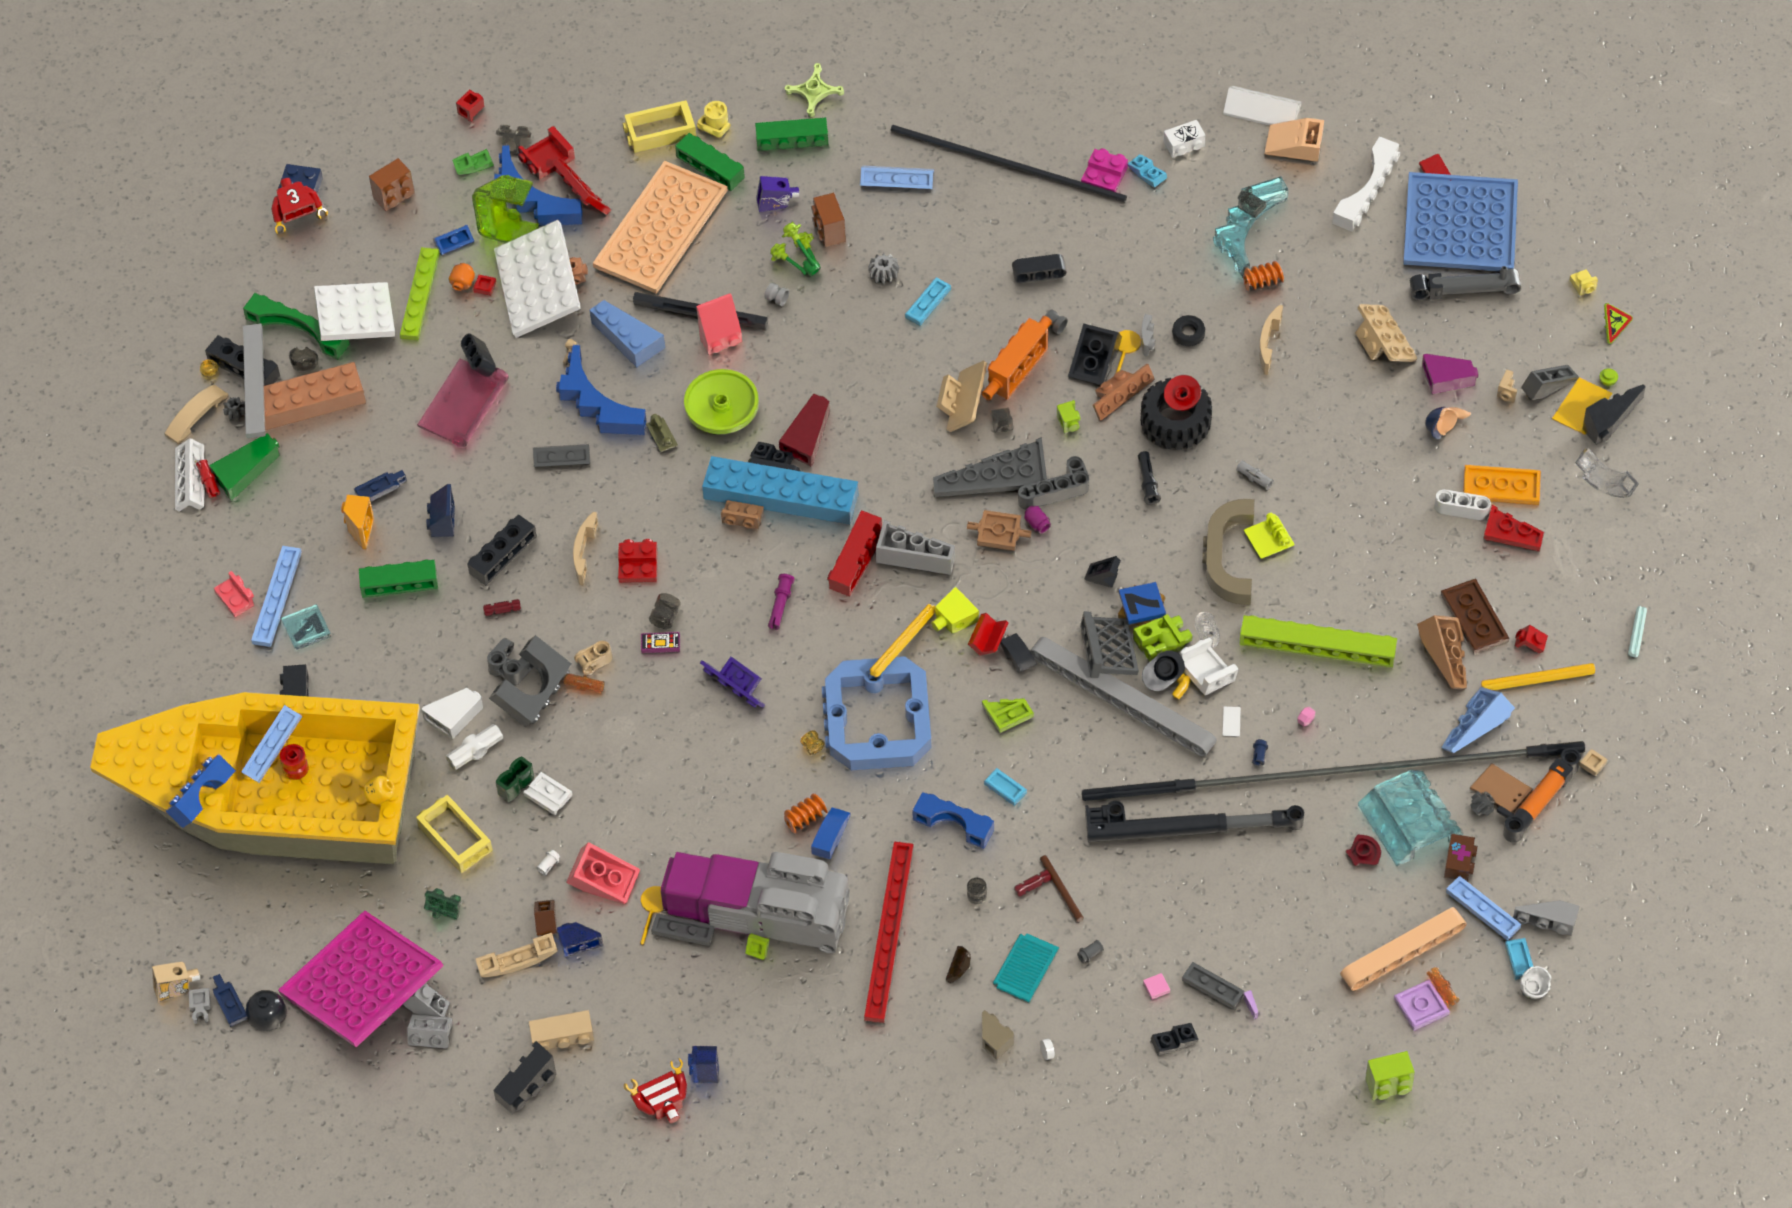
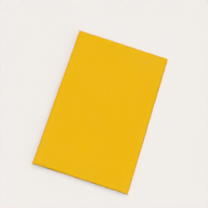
(1578, 399)

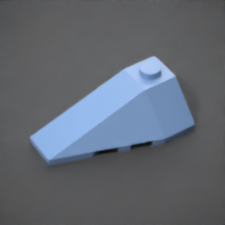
(1484, 712)

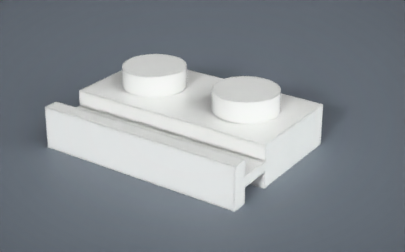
(548, 793)

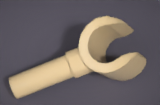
(569, 344)

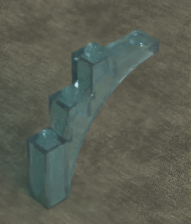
(1233, 235)

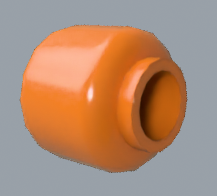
(461, 277)

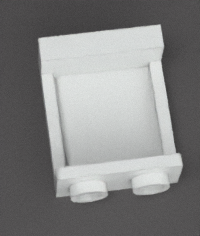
(1206, 667)

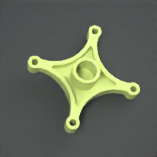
(814, 90)

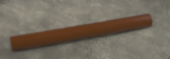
(1061, 888)

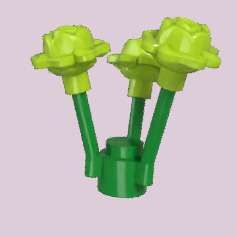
(800, 240)

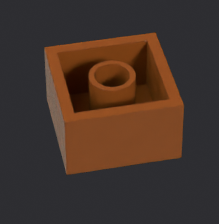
(391, 184)
(828, 220)

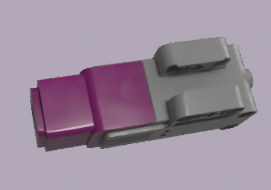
(781, 900)

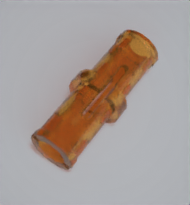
(597, 685)
(1443, 986)

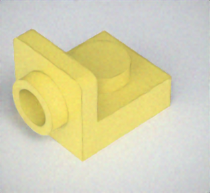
(1584, 282)

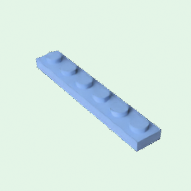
(276, 596)

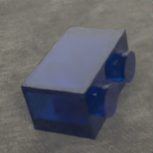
(704, 1064)

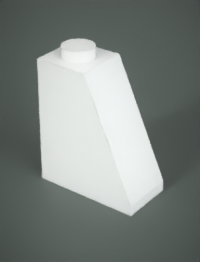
(453, 712)

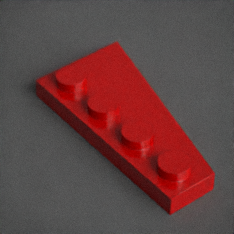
(579, 186)

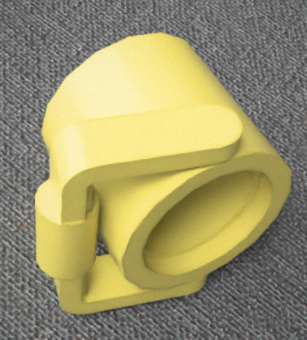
(715, 118)

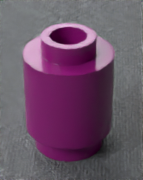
(1037, 519)

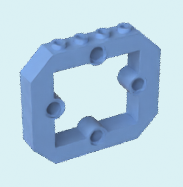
(892, 753)

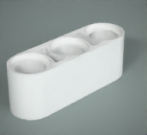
(1462, 504)

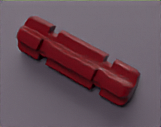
(502, 607)
(1032, 883)

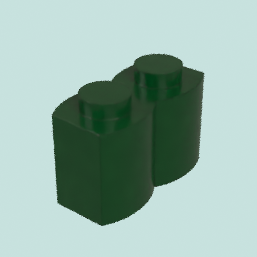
(513, 780)

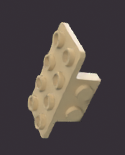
(1381, 334)
(961, 397)

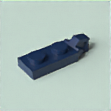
(381, 485)
(229, 1001)

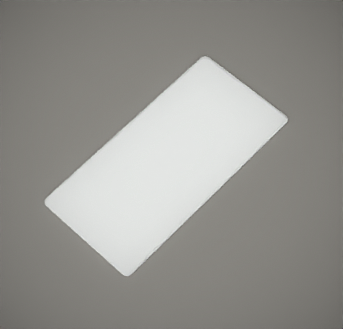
(1231, 721)

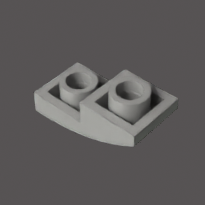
(1147, 340)

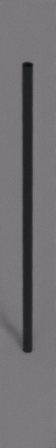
(1009, 163)

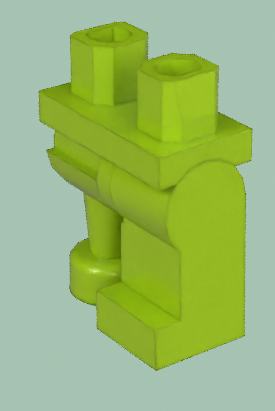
(1162, 630)

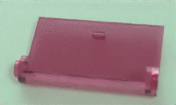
(462, 403)

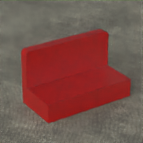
(987, 635)

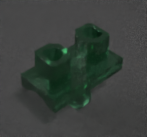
(442, 905)

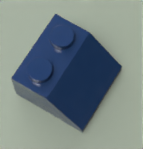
(441, 513)

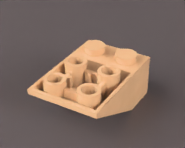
(1296, 139)

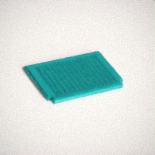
(1025, 966)

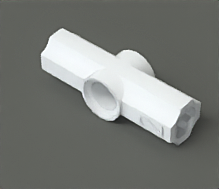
(474, 746)

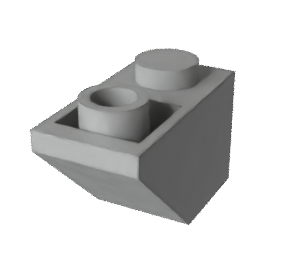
(427, 1002)

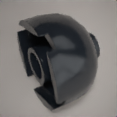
(265, 1010)

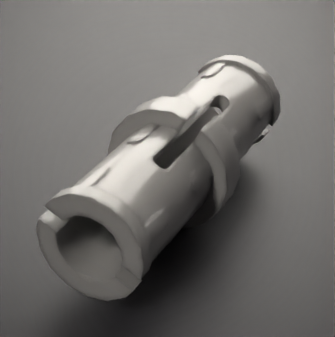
(1264, 481)

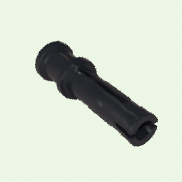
(1149, 484)

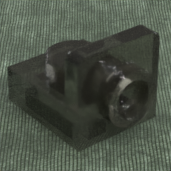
(1250, 203)
(1001, 420)

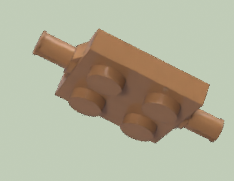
(999, 530)

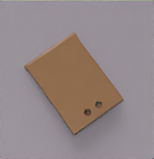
(1502, 787)

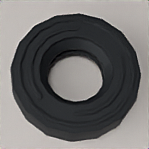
(1188, 340)

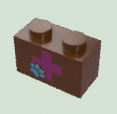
(1460, 856)

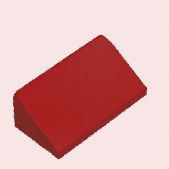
(1434, 165)

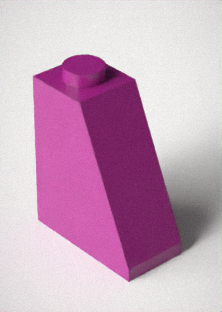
(1448, 373)

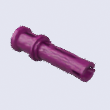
(782, 593)

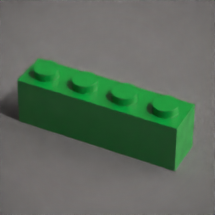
(791, 134)
(709, 161)
(398, 578)

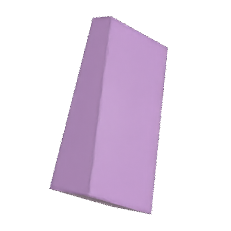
(1250, 1002)

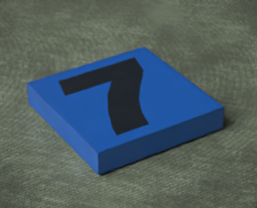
(1142, 603)

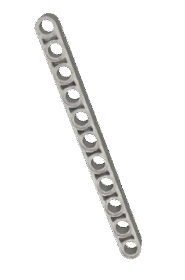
(1124, 697)

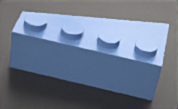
(626, 333)

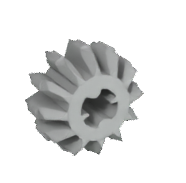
(883, 268)

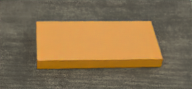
(1503, 484)

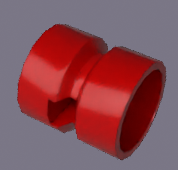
(294, 761)

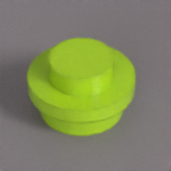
(1608, 377)

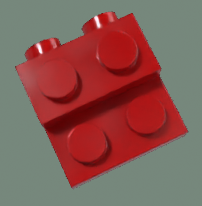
(637, 561)

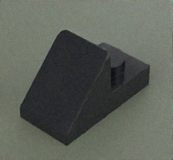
(1103, 571)

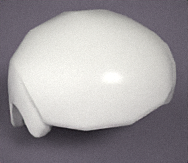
(1535, 982)

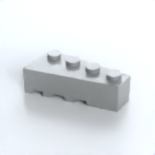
(913, 550)

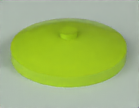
(721, 401)

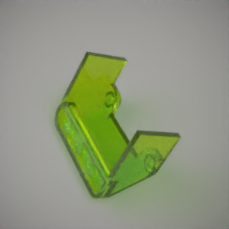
(491, 211)

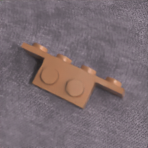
(1120, 389)

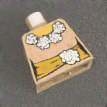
(172, 980)

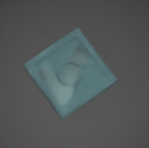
(306, 627)

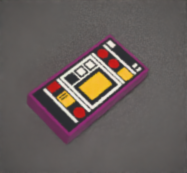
(660, 642)

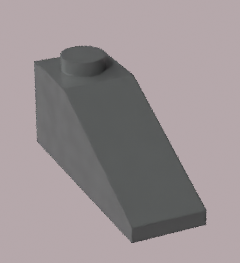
(1547, 381)

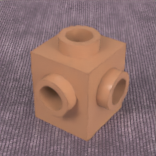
(579, 270)

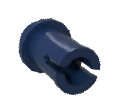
(1260, 747)

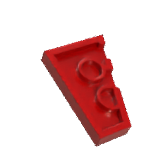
(1509, 531)

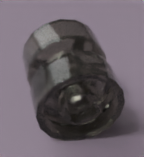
(665, 611)

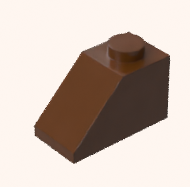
(545, 917)

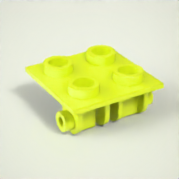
(1269, 536)

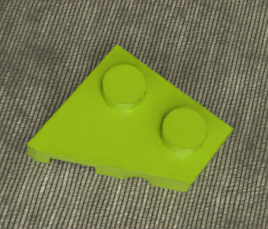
(1008, 712)

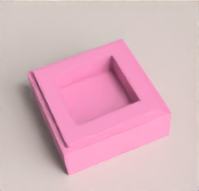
(1156, 986)

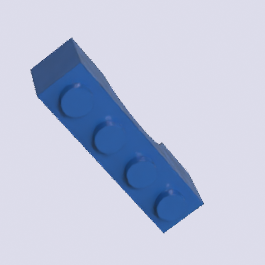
(187, 805)
(932, 810)

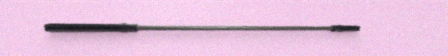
(1179, 786)

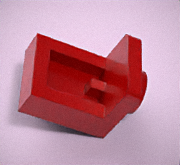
(1531, 638)

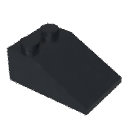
(1094, 354)

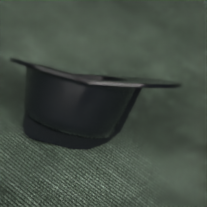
(1163, 670)

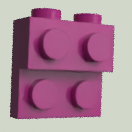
(1105, 169)

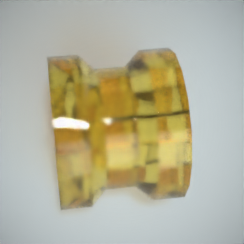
(812, 742)

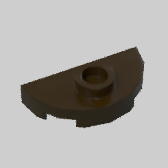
(959, 964)

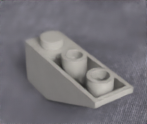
(1553, 915)

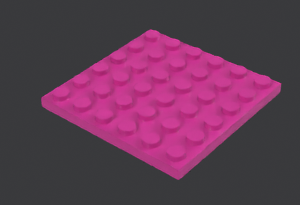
(360, 978)

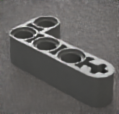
(1074, 483)

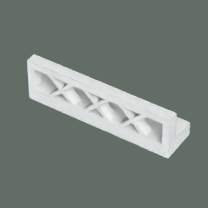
(192, 487)

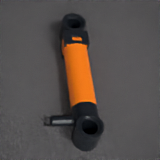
(1558, 776)

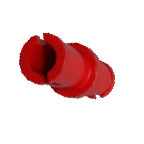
(208, 478)

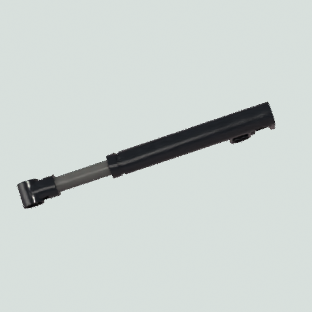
(1106, 826)

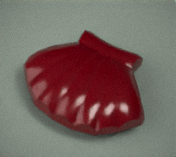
(1364, 851)

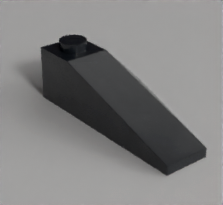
(1607, 415)

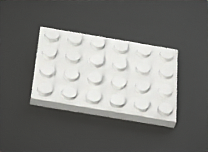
(537, 278)

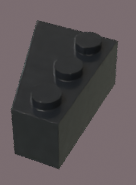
(526, 1080)

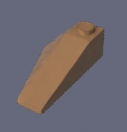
(1443, 641)

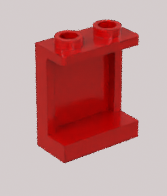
(543, 153)

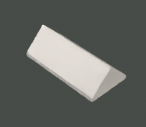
(1260, 106)

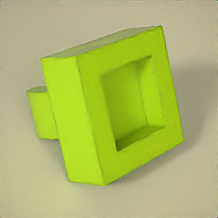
(757, 946)

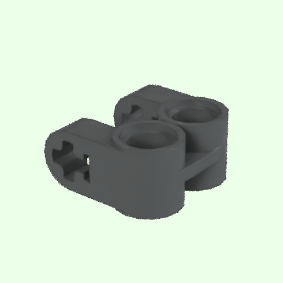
(502, 666)

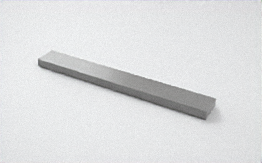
(254, 381)

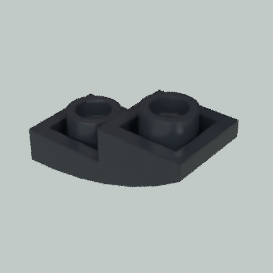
(769, 452)
(1018, 652)
(1174, 1040)

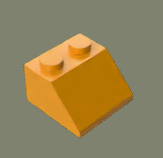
(359, 518)

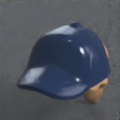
(1443, 420)

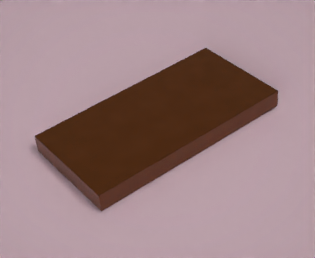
(1476, 616)

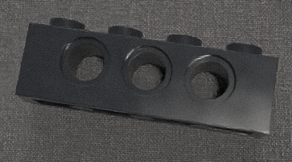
(231, 358)
(499, 558)

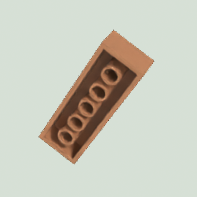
(312, 395)

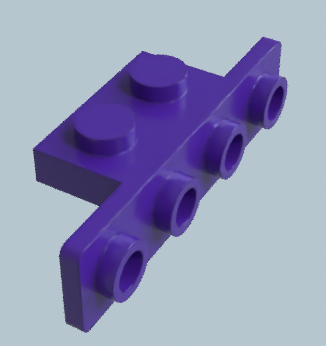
(739, 677)

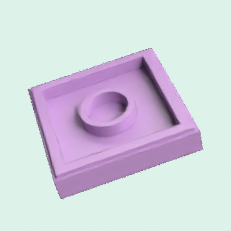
(1421, 1005)

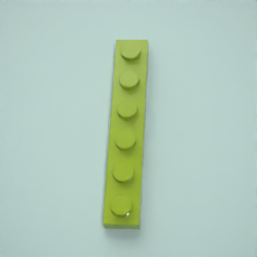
(419, 293)

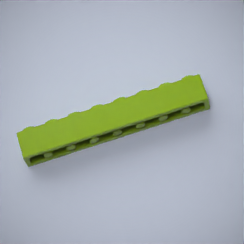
(1318, 641)

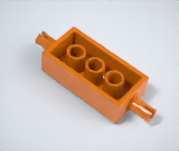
(1017, 358)

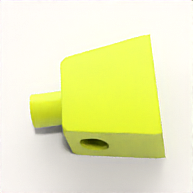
(955, 612)

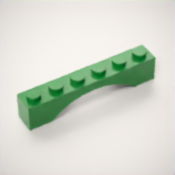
(266, 311)

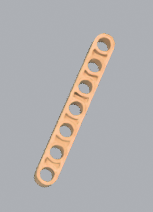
(1403, 949)

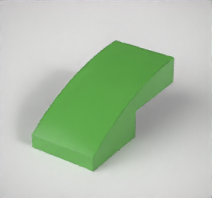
(470, 164)

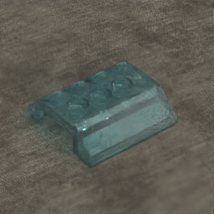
(1407, 815)

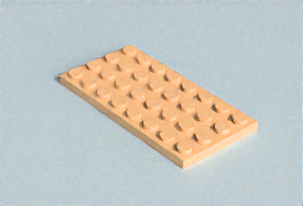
(660, 227)

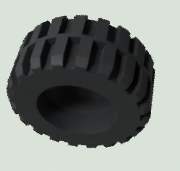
(1174, 432)

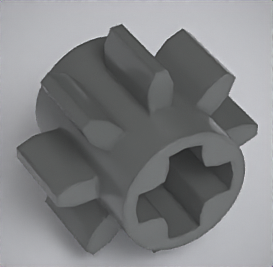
(234, 408)
(1482, 803)

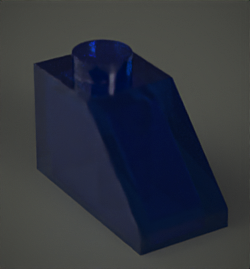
(578, 938)

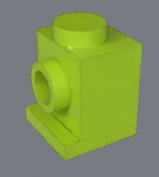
(1068, 416)

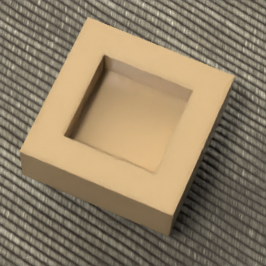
(1593, 762)

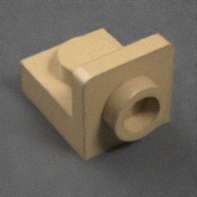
(1506, 389)

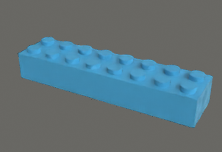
(781, 490)

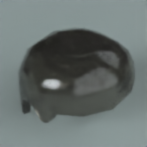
(303, 360)

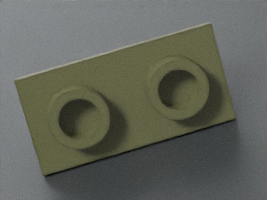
(661, 433)

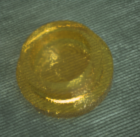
(209, 368)

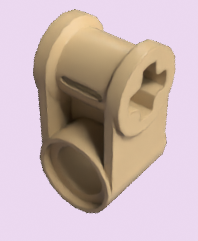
(593, 658)

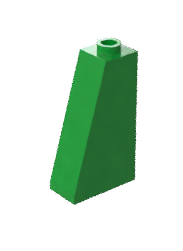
(244, 465)

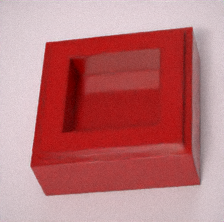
(484, 285)

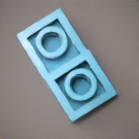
(1144, 168)

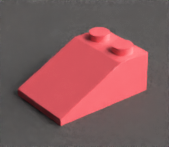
(718, 324)
(602, 874)

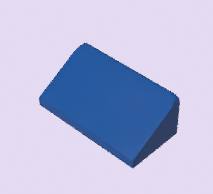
(453, 240)

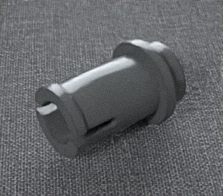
(1085, 954)

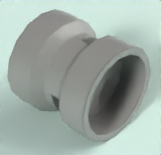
(776, 294)

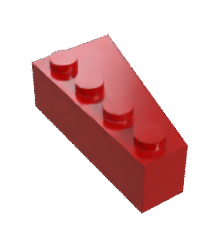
(855, 554)

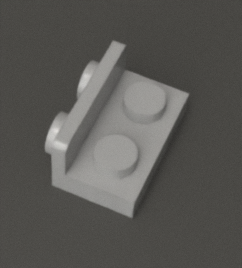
(429, 1031)

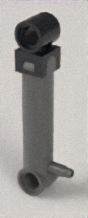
(1436, 285)

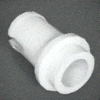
(548, 862)

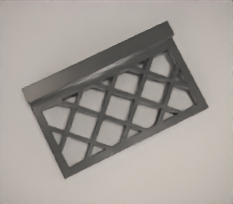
(1094, 645)

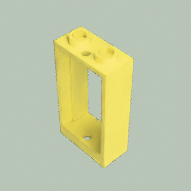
(660, 138)
(468, 857)

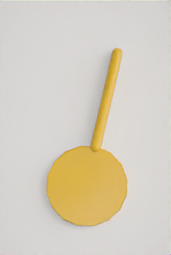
(1129, 343)
(651, 902)

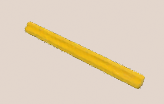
(902, 640)
(1539, 677)

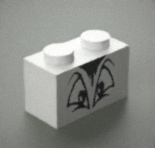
(1184, 138)

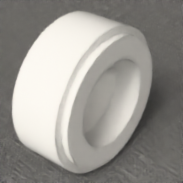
(1047, 1049)

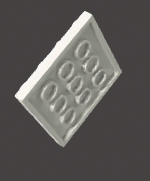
(354, 311)

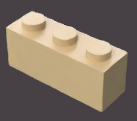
(562, 1030)

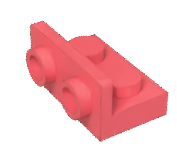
(235, 595)

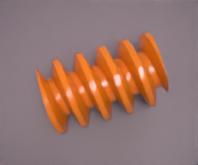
(1262, 274)
(803, 811)

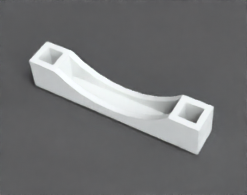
(1350, 210)

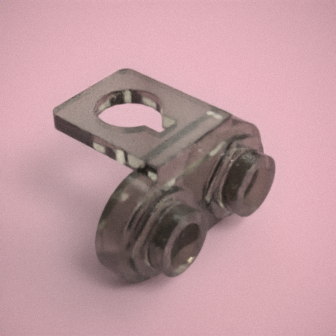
(507, 133)

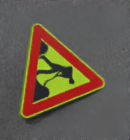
(1615, 321)

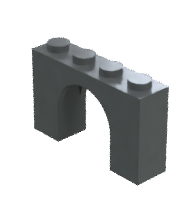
(551, 668)

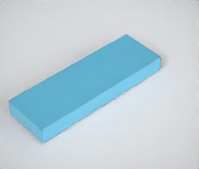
(928, 301)

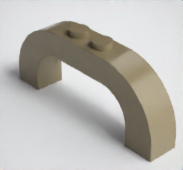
(1224, 585)

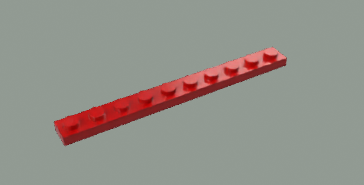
(889, 932)

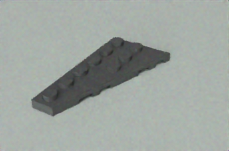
(995, 473)

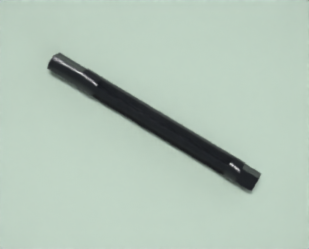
(690, 308)

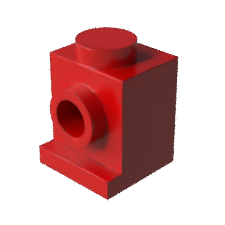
(470, 105)

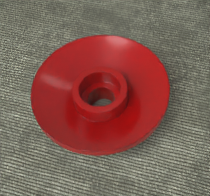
(1178, 386)

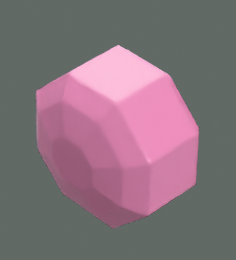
(1306, 716)

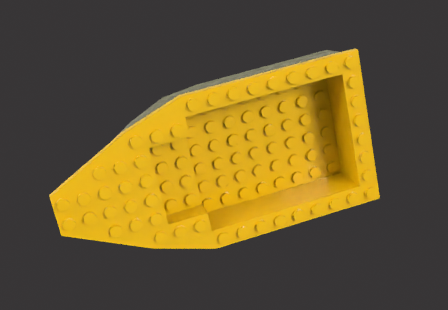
(283, 817)

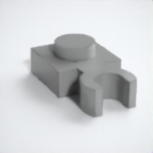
(199, 1002)

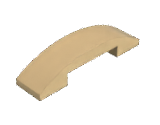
(1272, 323)
(193, 411)
(587, 529)
(517, 959)

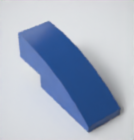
(830, 833)

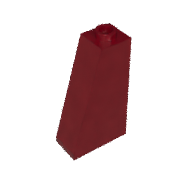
(807, 430)

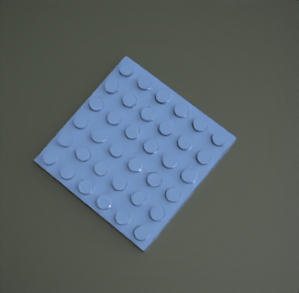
(1460, 221)

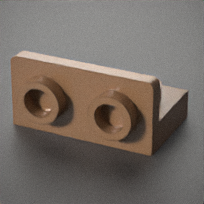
(742, 514)

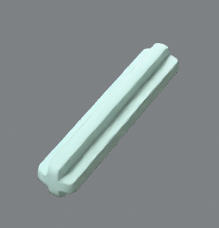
(1637, 631)

